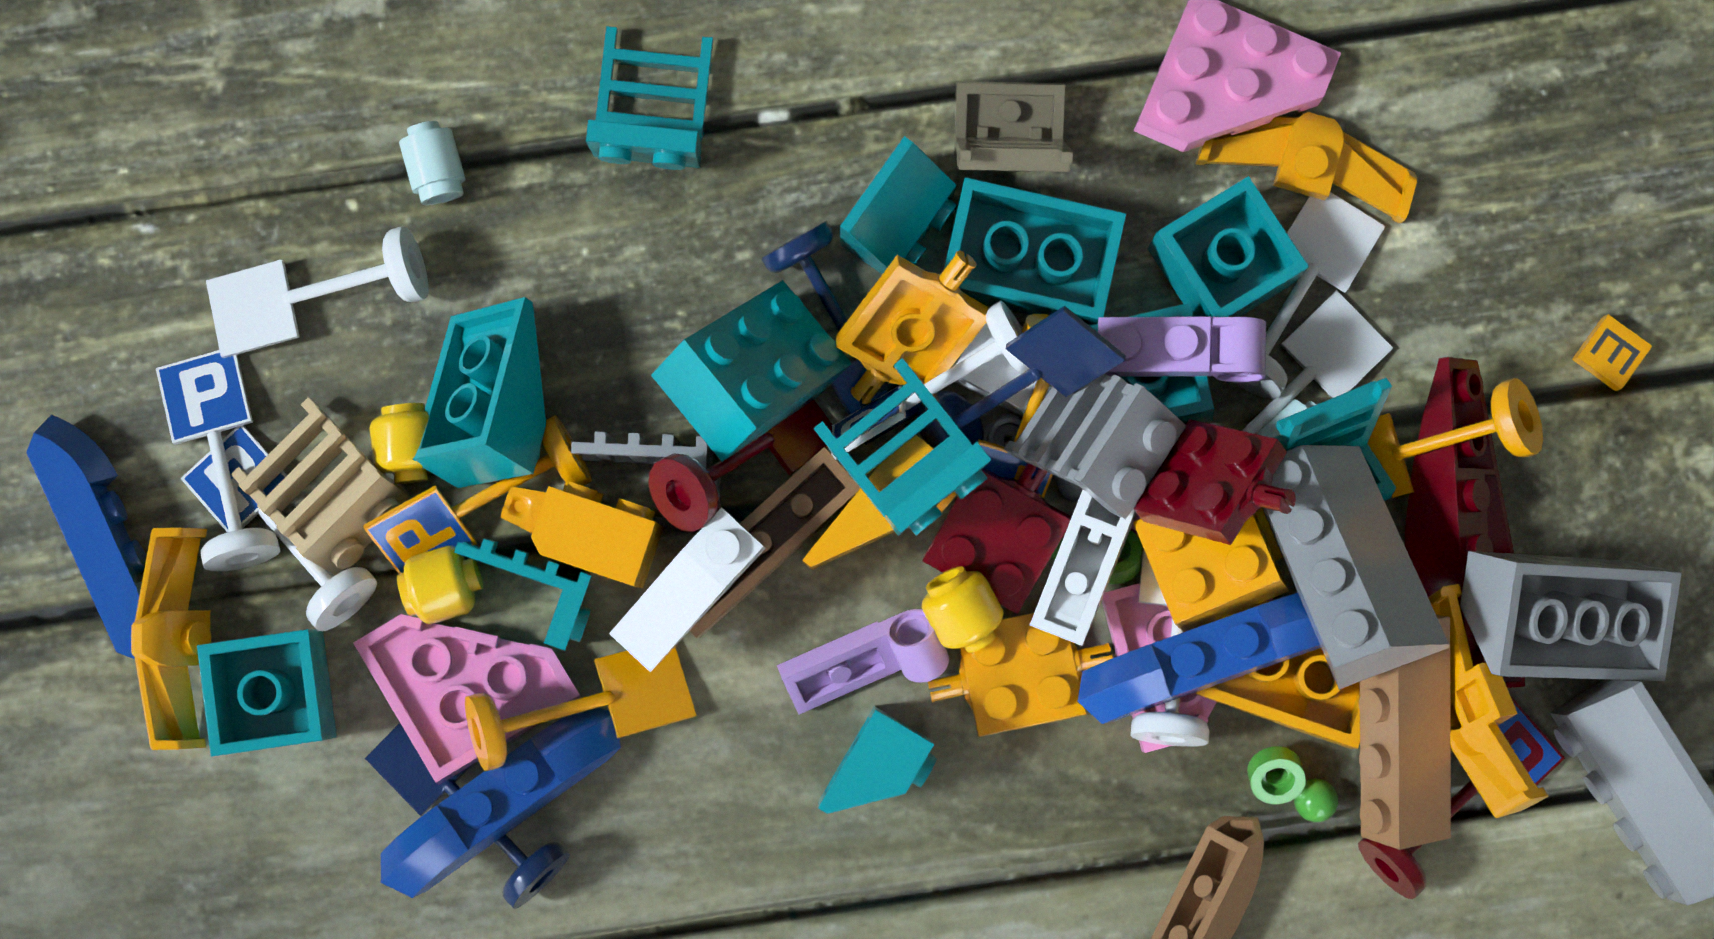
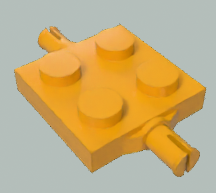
(914, 319)
(1020, 678)

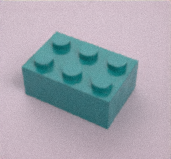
(1035, 250)
(750, 369)

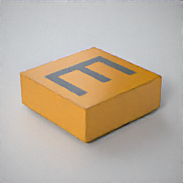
(1612, 352)

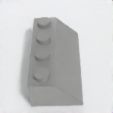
(1351, 565)
(1570, 616)
(1646, 782)

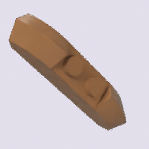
(1216, 882)

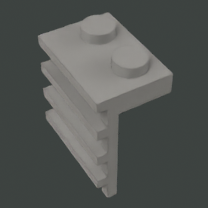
(1101, 439)
(640, 452)

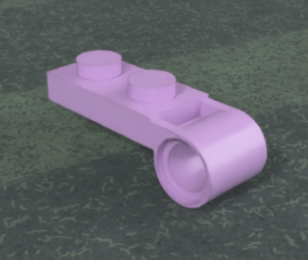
(1188, 346)
(863, 657)

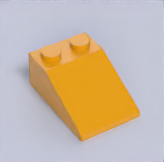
(860, 520)
(1298, 696)

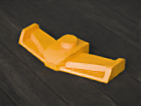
(1312, 156)
(167, 638)
(1476, 709)

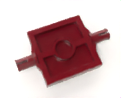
(1215, 482)
(1001, 532)

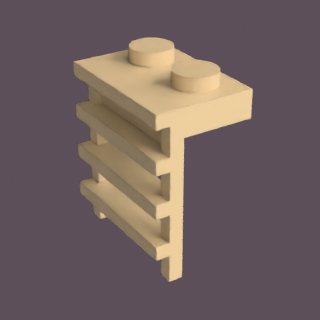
(331, 518)

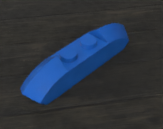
(91, 519)
(1197, 659)
(498, 801)

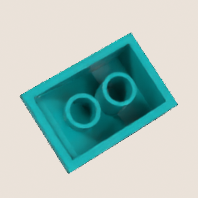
(486, 398)

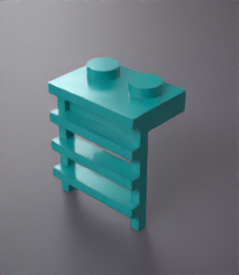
(642, 138)
(1342, 422)
(946, 469)
(569, 616)

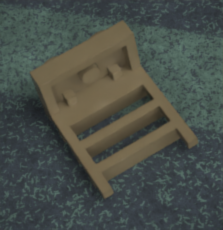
(1010, 127)

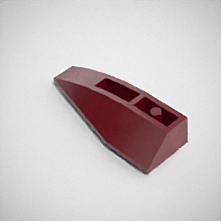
(1456, 490)

